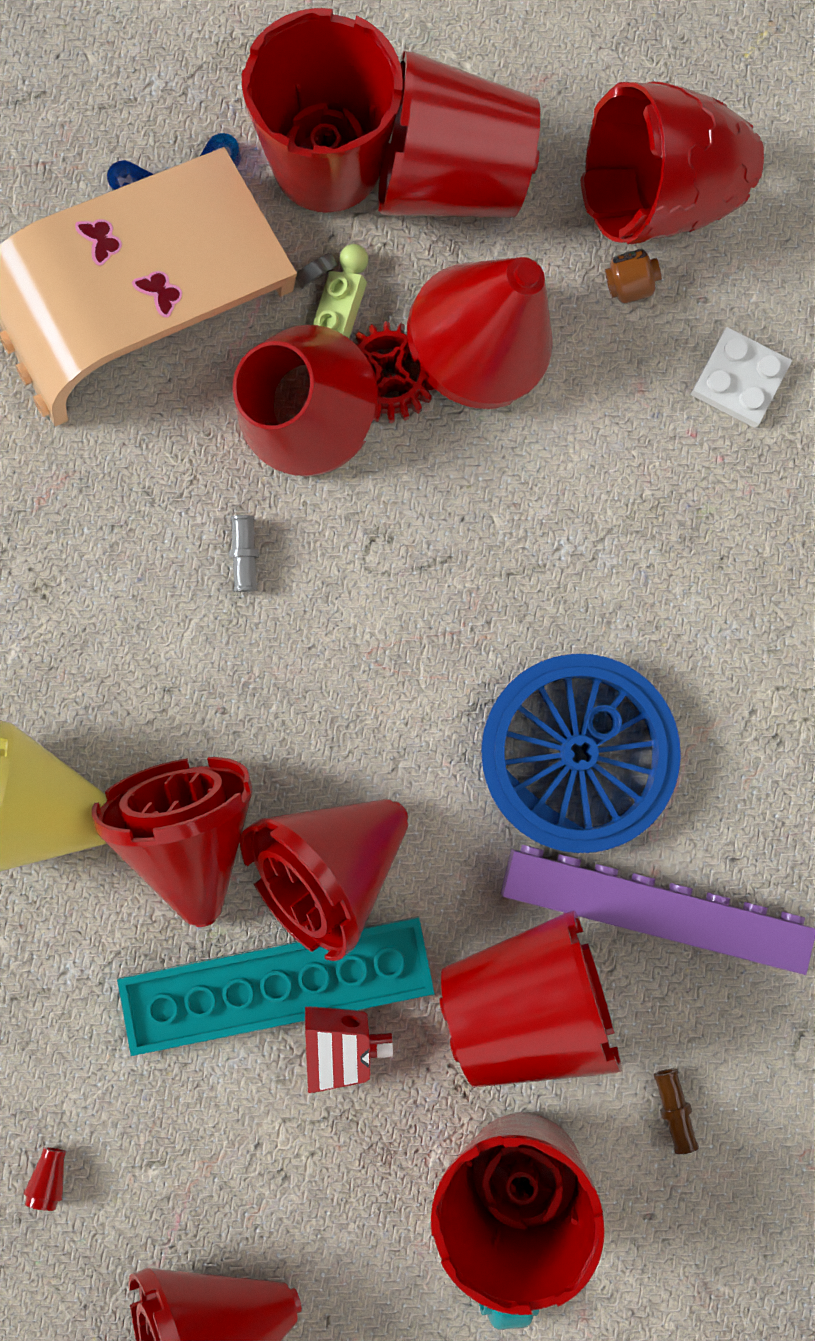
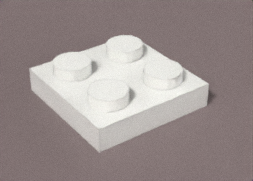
(741, 377)

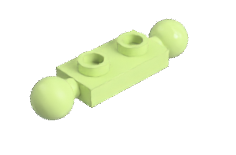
(343, 291)

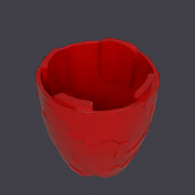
(666, 162)

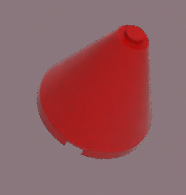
(483, 331)
(180, 830)
(325, 869)
(210, 1307)

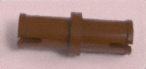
(676, 1111)

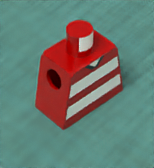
(340, 1048)

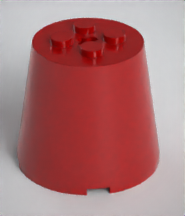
(323, 105)
(458, 145)
(529, 1009)
(514, 1240)

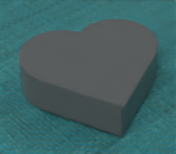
(315, 270)

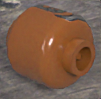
(632, 276)

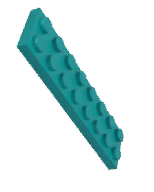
(271, 987)

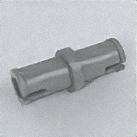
(243, 553)

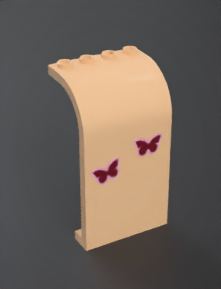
(132, 272)

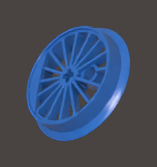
(530, 813)

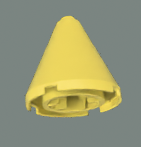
(41, 803)

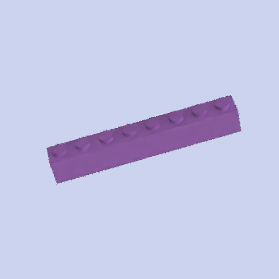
(659, 911)

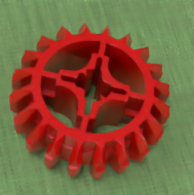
(401, 381)

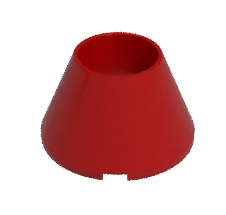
(338, 404)

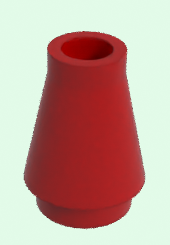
(46, 1182)

